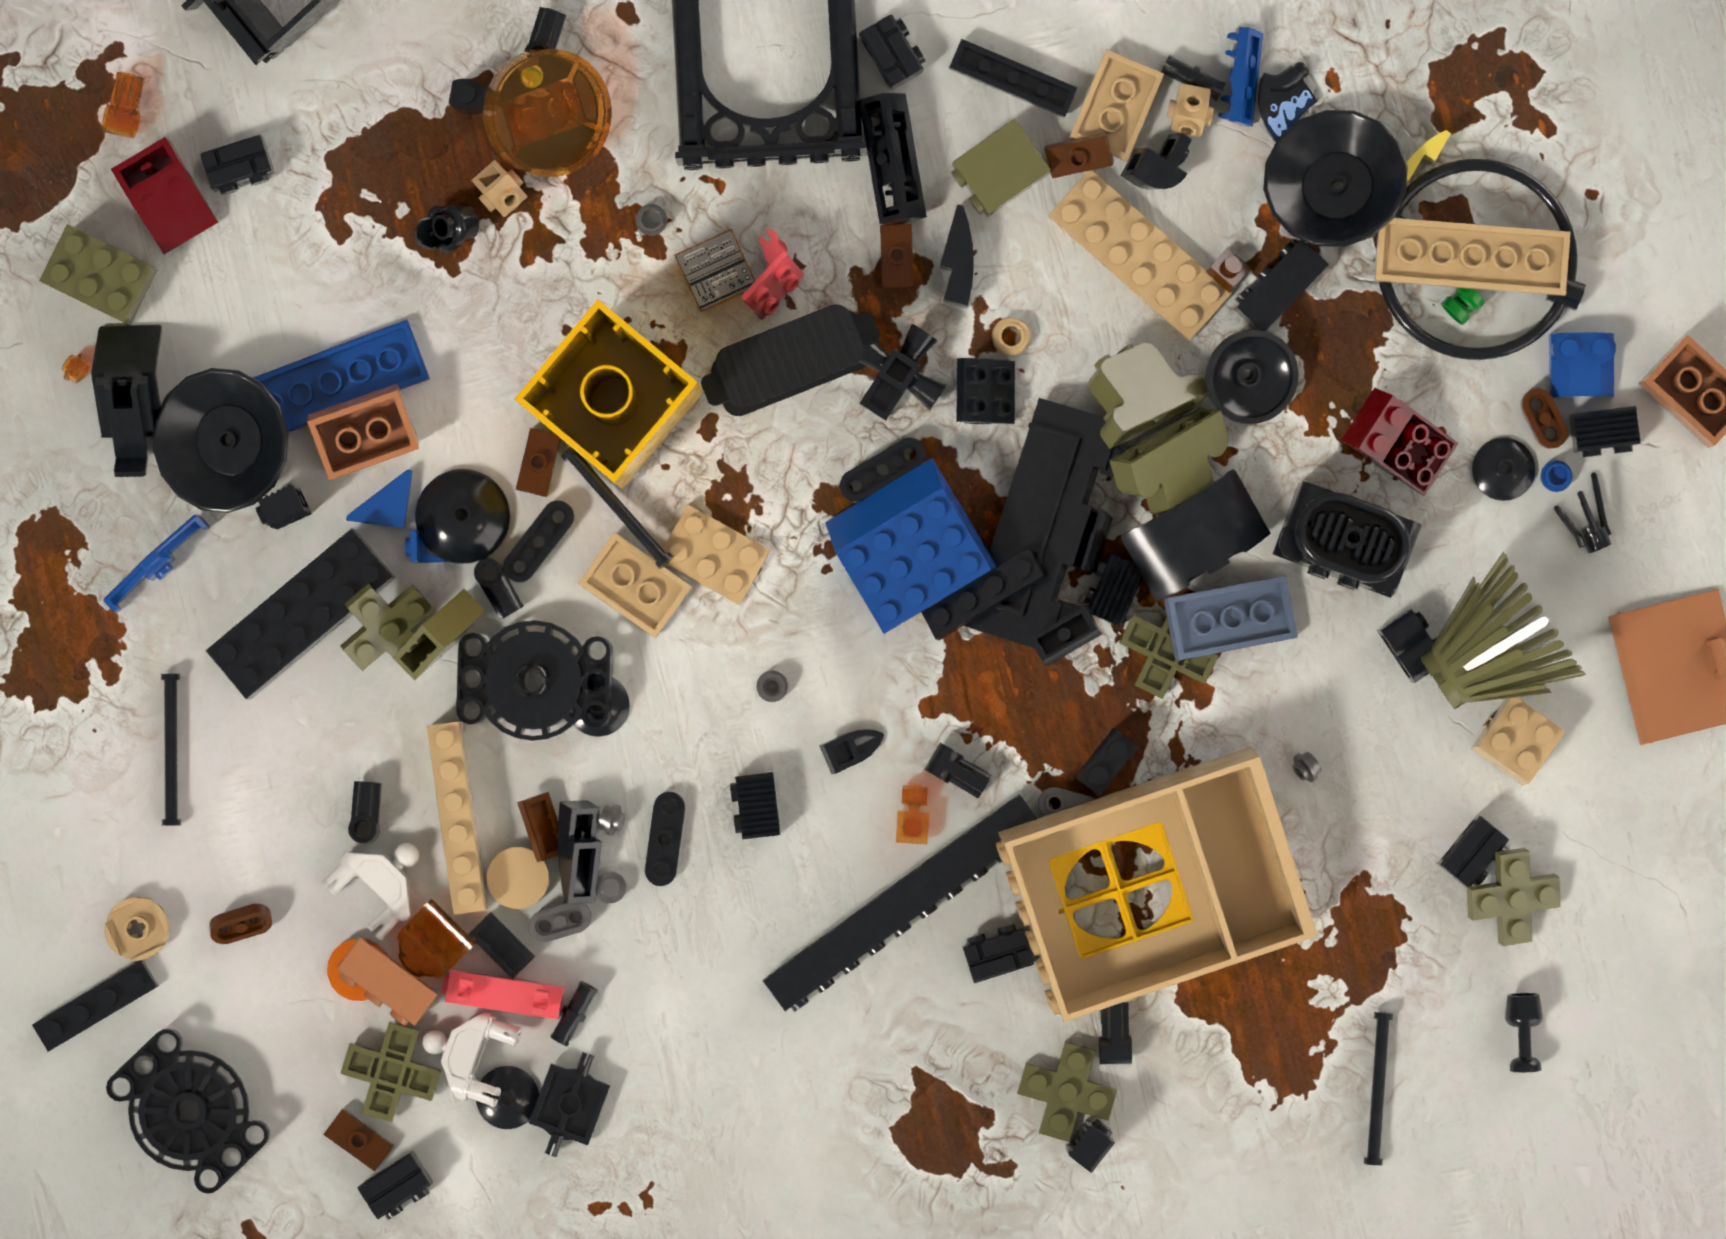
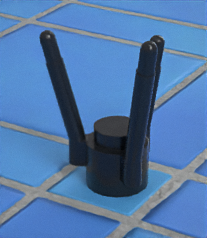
(1596, 534)

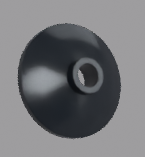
(1487, 469)
(619, 712)
(524, 1095)

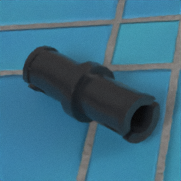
(1192, 76)
(573, 1013)

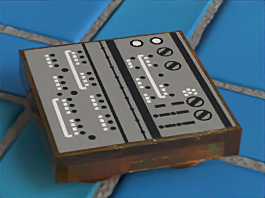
(715, 270)

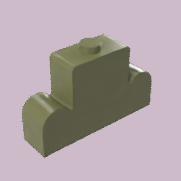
(1172, 461)

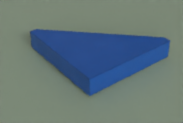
(387, 506)

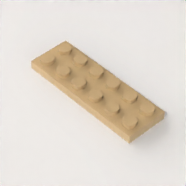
(1139, 254)
(1473, 256)

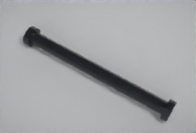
(618, 507)
(170, 741)
(1378, 1088)

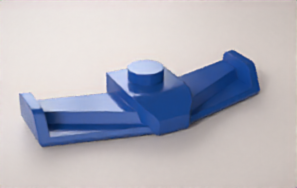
(156, 563)

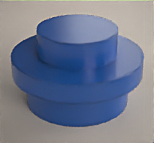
(1556, 476)

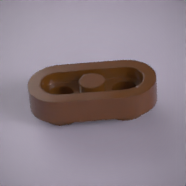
(1546, 417)
(240, 923)

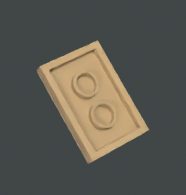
(1118, 103)
(715, 554)
(634, 585)

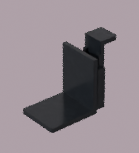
(257, 28)
(127, 392)

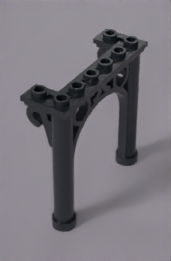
(691, 86)

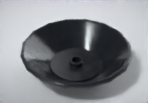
(1330, 150)
(193, 446)

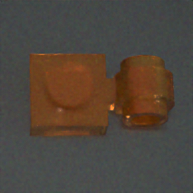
(912, 824)

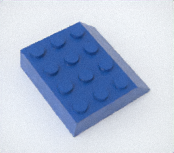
(908, 546)

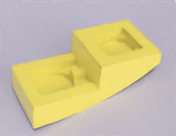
(1428, 151)

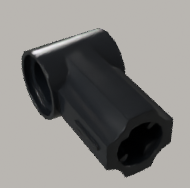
(546, 29)
(499, 591)
(952, 768)
(365, 808)
(1115, 1042)

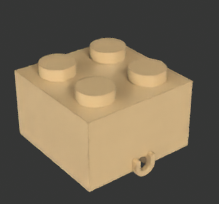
(1517, 740)

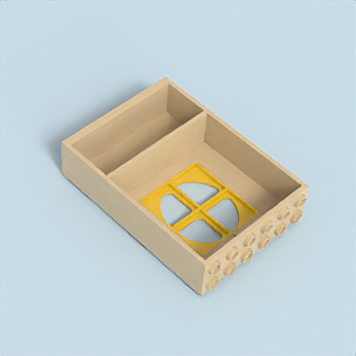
(1227, 872)

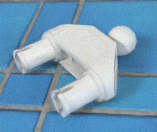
(384, 878)
(464, 1053)

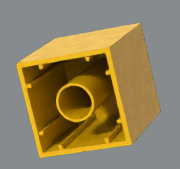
(609, 394)

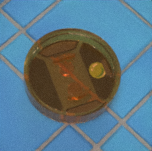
(547, 112)

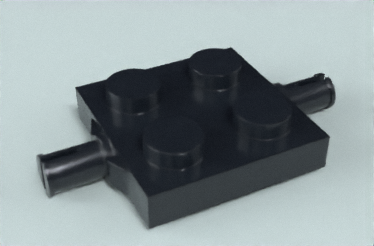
(569, 1104)

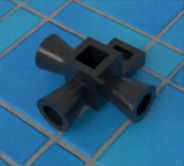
(898, 373)

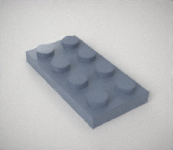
(1230, 618)

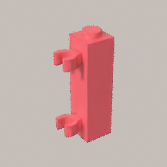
(503, 994)

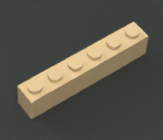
(457, 818)

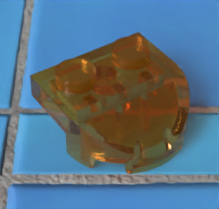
(432, 942)

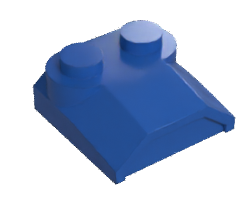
(1581, 364)

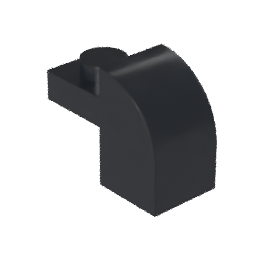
(1161, 170)

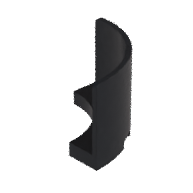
(1196, 536)

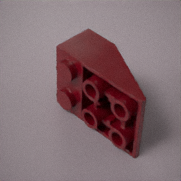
(164, 195)
(1399, 441)

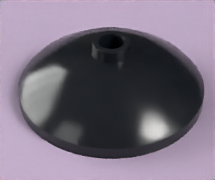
(1266, 389)
(476, 535)

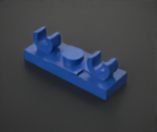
(1243, 76)

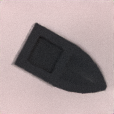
(850, 749)

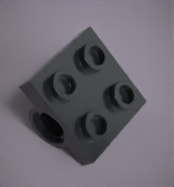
(985, 391)

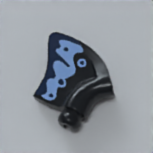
(1284, 99)

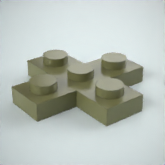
(384, 625)
(1160, 661)
(1513, 896)
(390, 1071)
(1067, 1091)

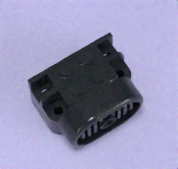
(1318, 534)

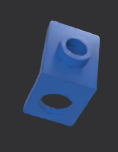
(418, 551)

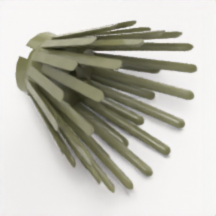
(1478, 661)

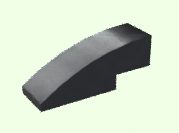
(959, 260)
(578, 850)

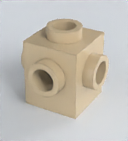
(1190, 110)
(499, 188)

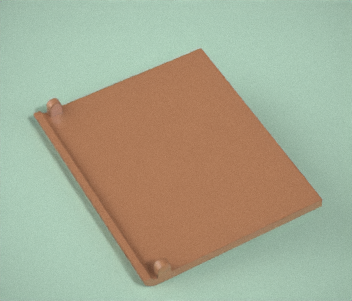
(1674, 665)

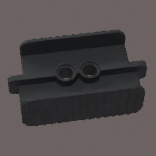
(789, 359)

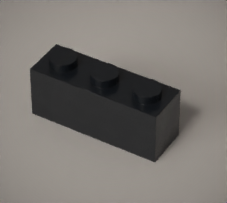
(1280, 285)

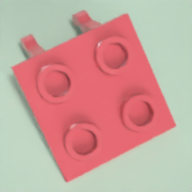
(776, 281)

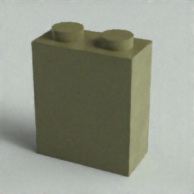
(1000, 168)
(439, 634)

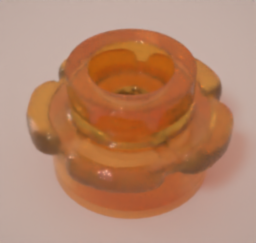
(75, 368)

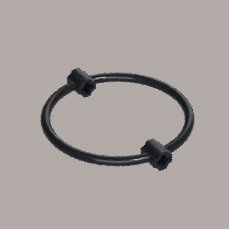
(1574, 289)

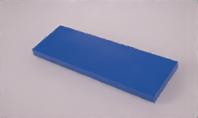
(346, 373)

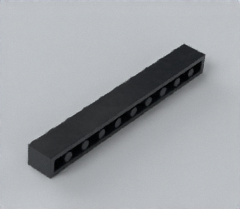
(895, 909)

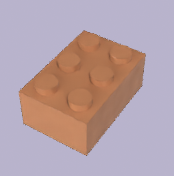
(1691, 389)
(363, 431)
(386, 982)

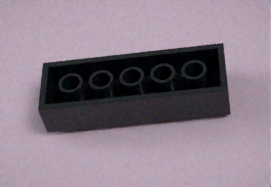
(298, 614)

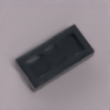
(501, 945)

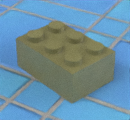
(98, 274)

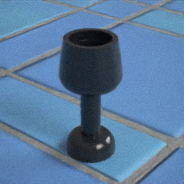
(1524, 1012)

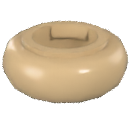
(999, 343)

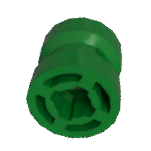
(1462, 304)

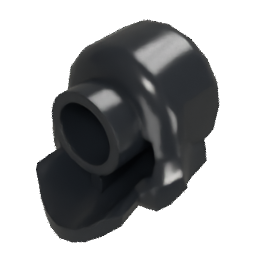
(447, 227)

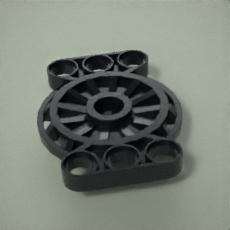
(564, 674)
(160, 1103)

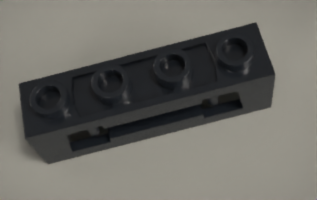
(892, 158)

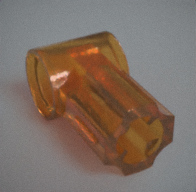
(122, 114)

